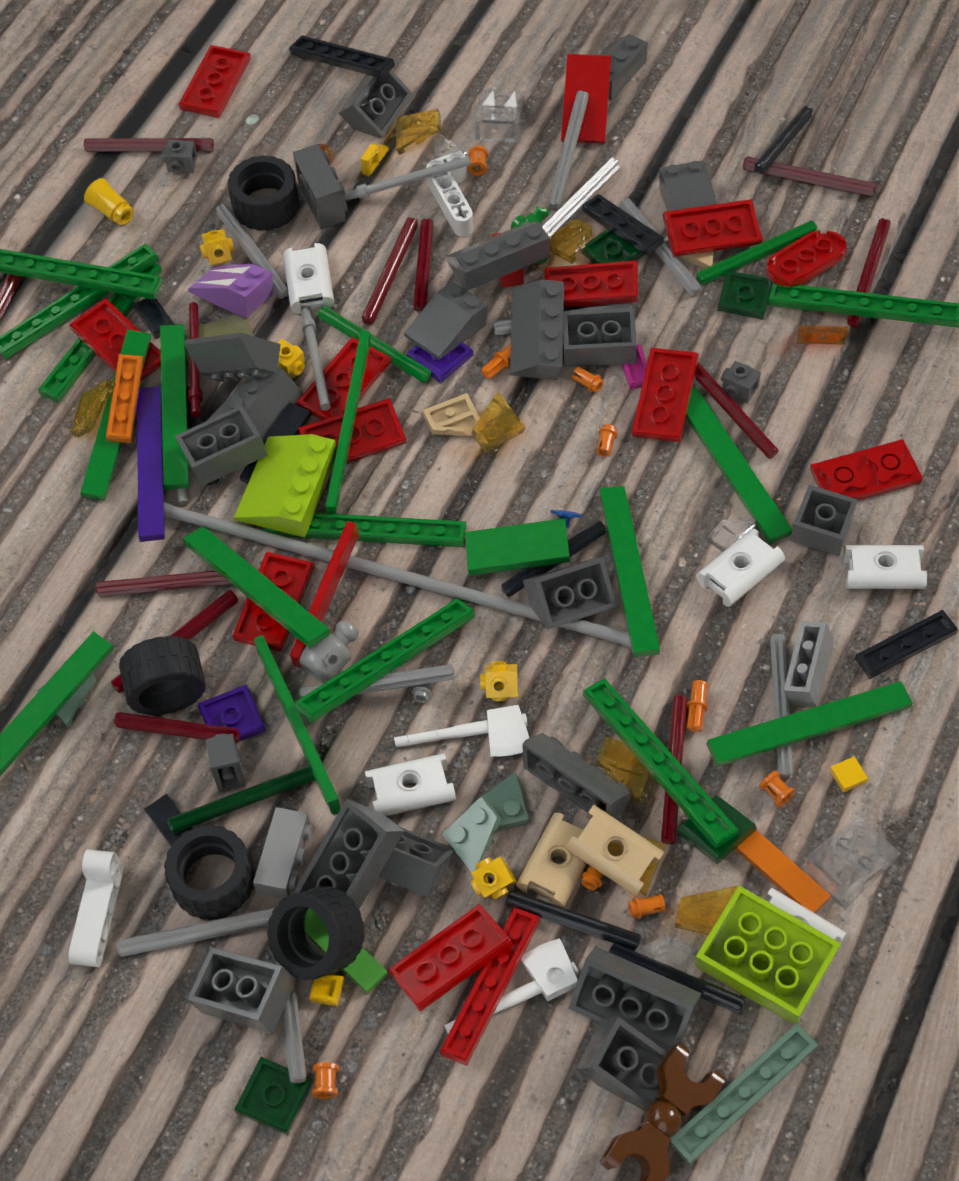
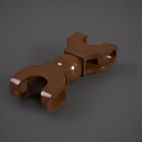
(663, 1117)

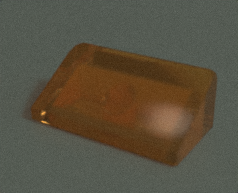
(821, 334)

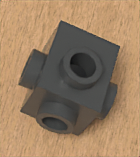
(180, 156)
(740, 381)

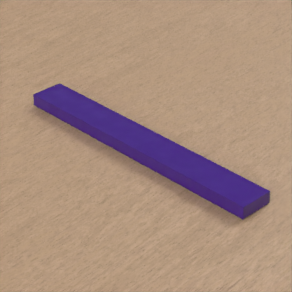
(150, 465)

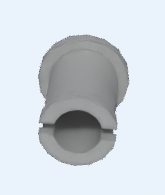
(422, 693)

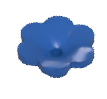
(566, 514)

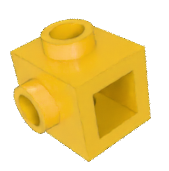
(216, 247)
(291, 359)
(500, 681)
(502, 878)

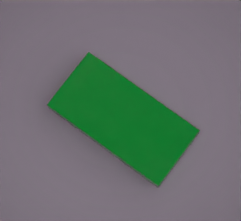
(517, 547)

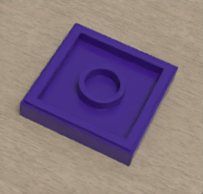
(444, 367)
(233, 710)

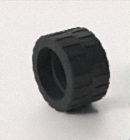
(258, 174)
(162, 675)
(201, 843)
(288, 937)

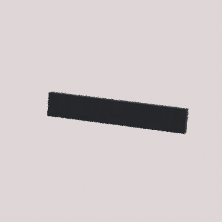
(342, 56)

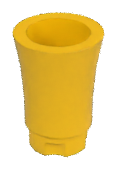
(107, 201)

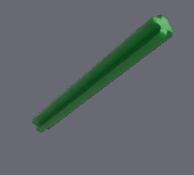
(755, 252)
(397, 358)

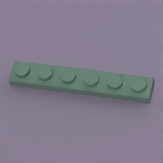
(743, 1094)

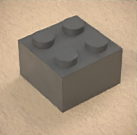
(823, 520)

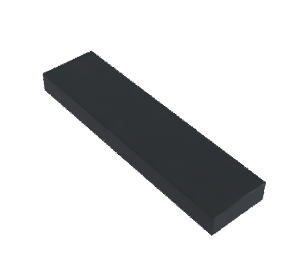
(623, 224)
(286, 425)
(906, 644)

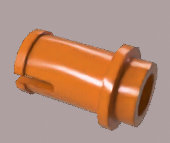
(592, 382)
(606, 440)
(591, 878)
(646, 906)

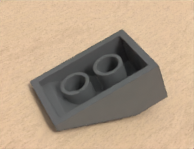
(686, 186)
(447, 320)
(623, 1062)

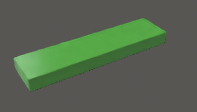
(363, 971)

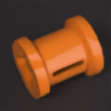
(480, 161)
(777, 789)
(325, 1080)

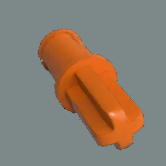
(500, 361)
(697, 706)

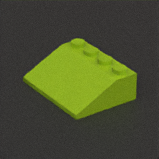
(288, 483)
(767, 955)

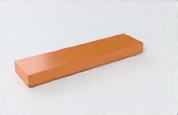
(124, 398)
(783, 872)

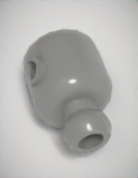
(331, 654)

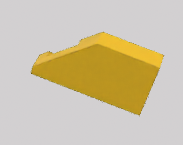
(372, 158)

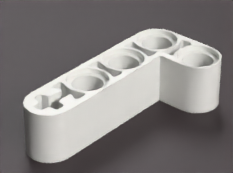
(450, 197)
(96, 908)

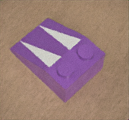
(235, 287)

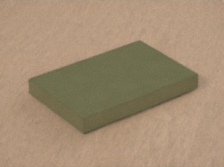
(224, 326)

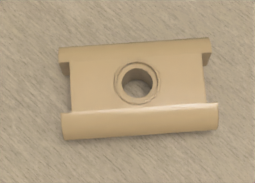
(622, 869)
(545, 876)

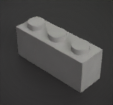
(809, 664)
(283, 853)

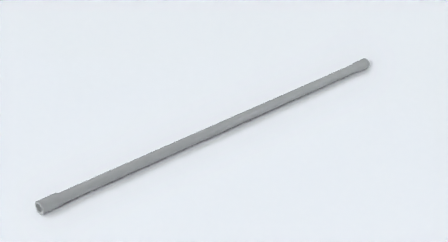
(389, 572)

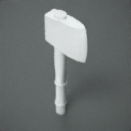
(505, 729)
(550, 973)

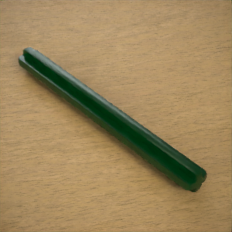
(240, 799)

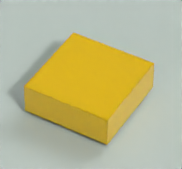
(848, 774)
(327, 990)

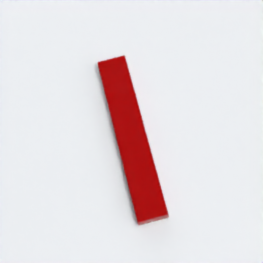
(329, 582)
(489, 989)

